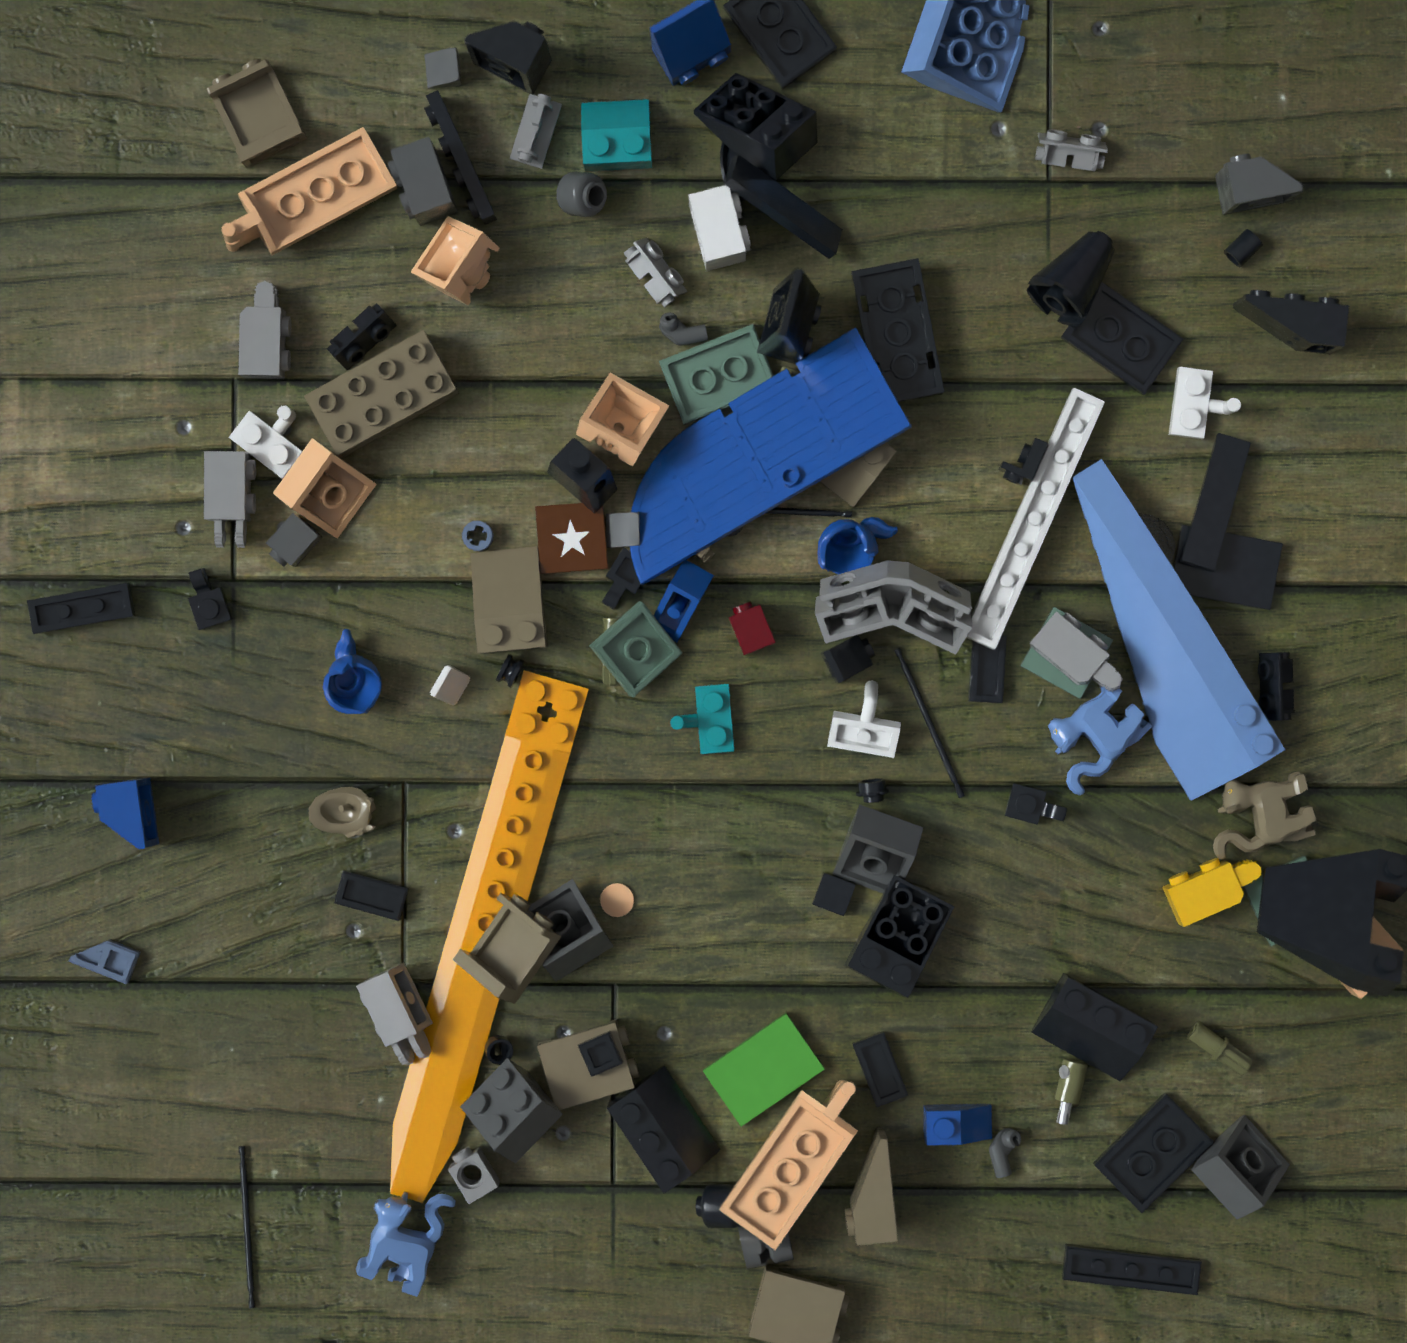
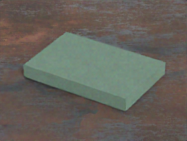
(715, 373)

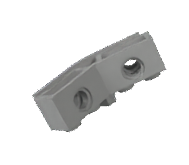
(895, 596)

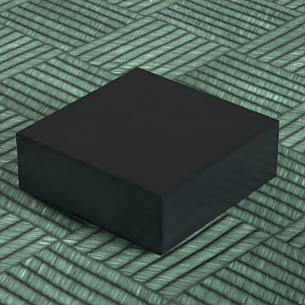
(833, 894)
(600, 1053)

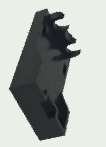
(899, 328)

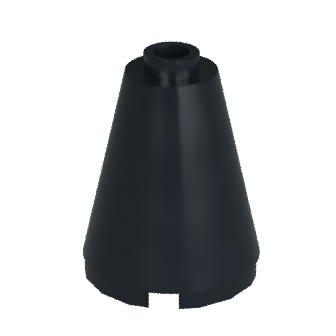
(1073, 279)

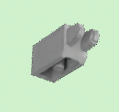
(264, 336)
(1075, 653)

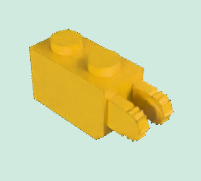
(1210, 889)

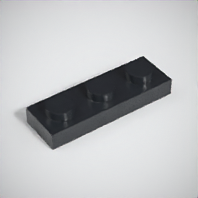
(81, 608)

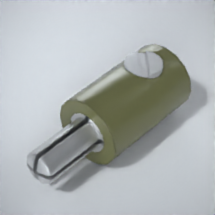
(1069, 1087)

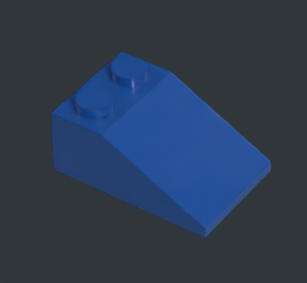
(690, 41)

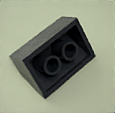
(512, 53)
(1094, 1028)
(663, 1128)

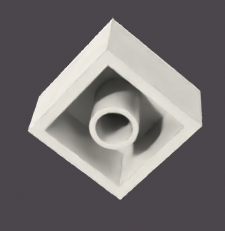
(717, 227)

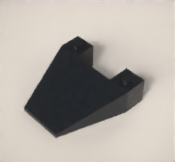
(1326, 915)

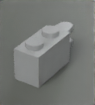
(229, 492)
(397, 1012)

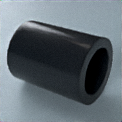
(1243, 248)

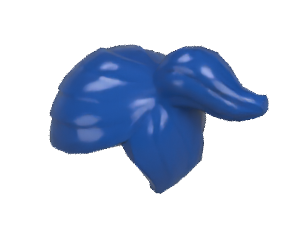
(851, 545)
(352, 680)

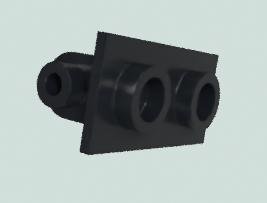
(373, 328)
(1274, 671)

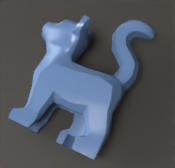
(1102, 730)
(401, 1245)

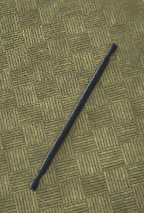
(810, 512)
(929, 723)
(247, 1230)

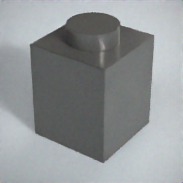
(293, 541)

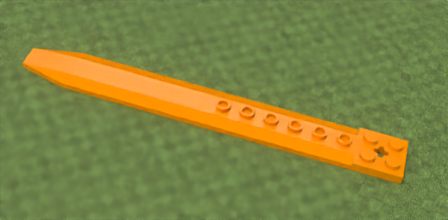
(500, 862)

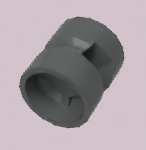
(758, 1252)

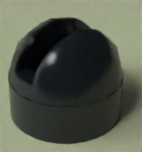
(505, 1048)

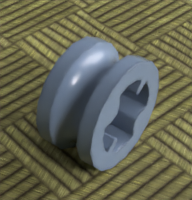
(472, 526)

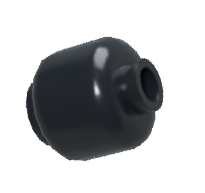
(709, 1203)

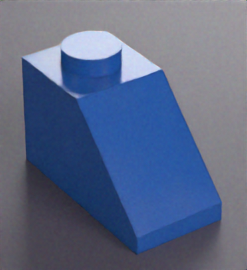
(682, 598)
(957, 1123)

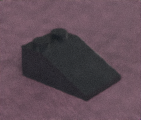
(790, 318)

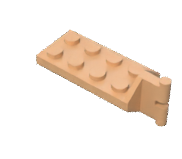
(311, 194)
(791, 1165)

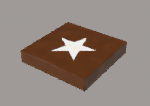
(571, 538)

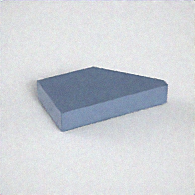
(109, 959)

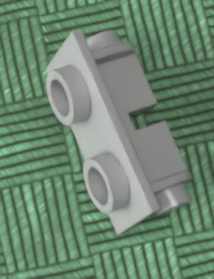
(535, 130)
(1084, 150)
(648, 259)

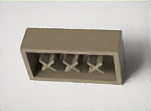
(381, 394)

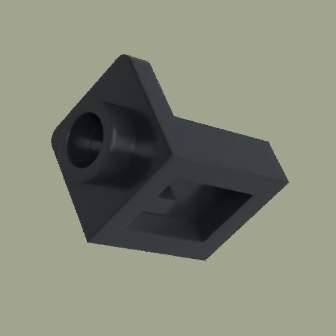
(1030, 458)

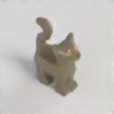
(1269, 812)

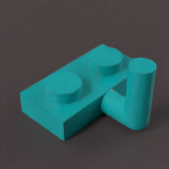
(712, 719)

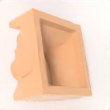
(456, 260)
(621, 418)

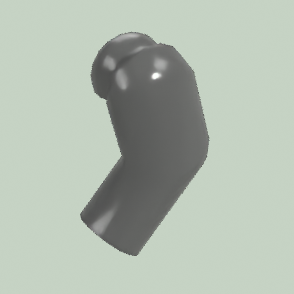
(680, 333)
(1001, 1148)

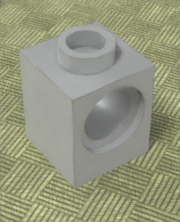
(470, 1188)

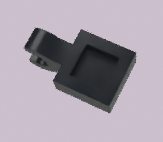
(624, 578)
(208, 605)
(1029, 804)

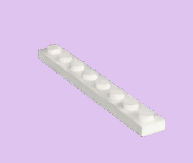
(1034, 518)

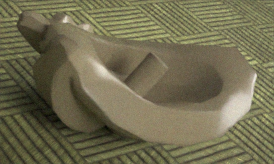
(343, 812)

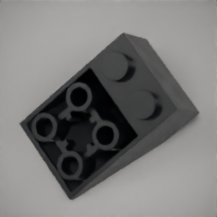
(759, 124)
(1296, 322)
(899, 936)

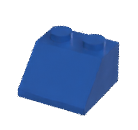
(128, 810)

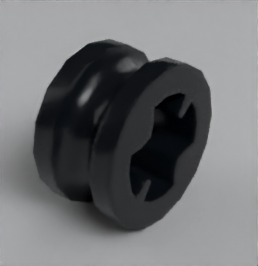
(510, 670)

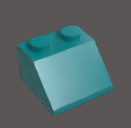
(616, 135)

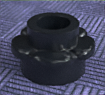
(872, 790)

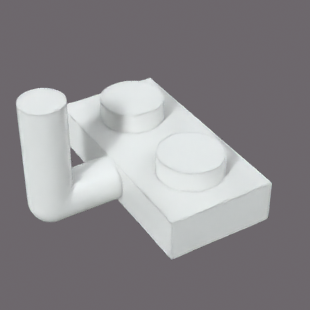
(1193, 403)
(268, 442)
(863, 731)

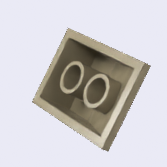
(508, 600)
(871, 1201)

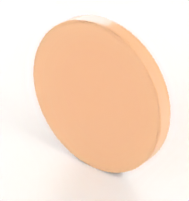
(617, 900)

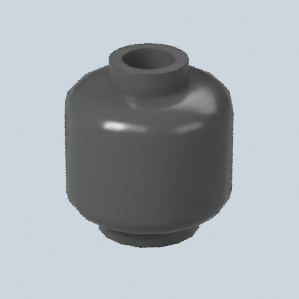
(581, 194)

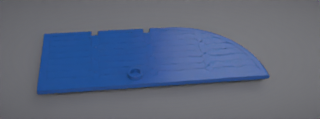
(762, 453)

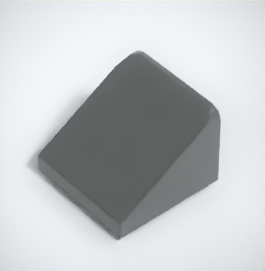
(443, 68)
(622, 529)

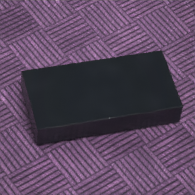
(987, 672)
(371, 895)
(880, 1069)

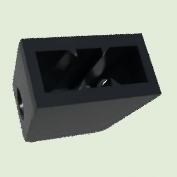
(580, 472)

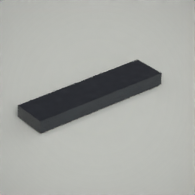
(783, 206)
(1215, 502)
(1131, 1269)

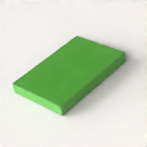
(763, 1069)

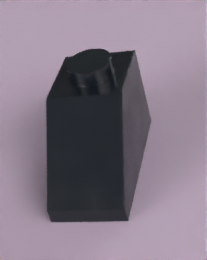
(848, 658)

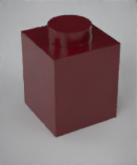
(751, 628)

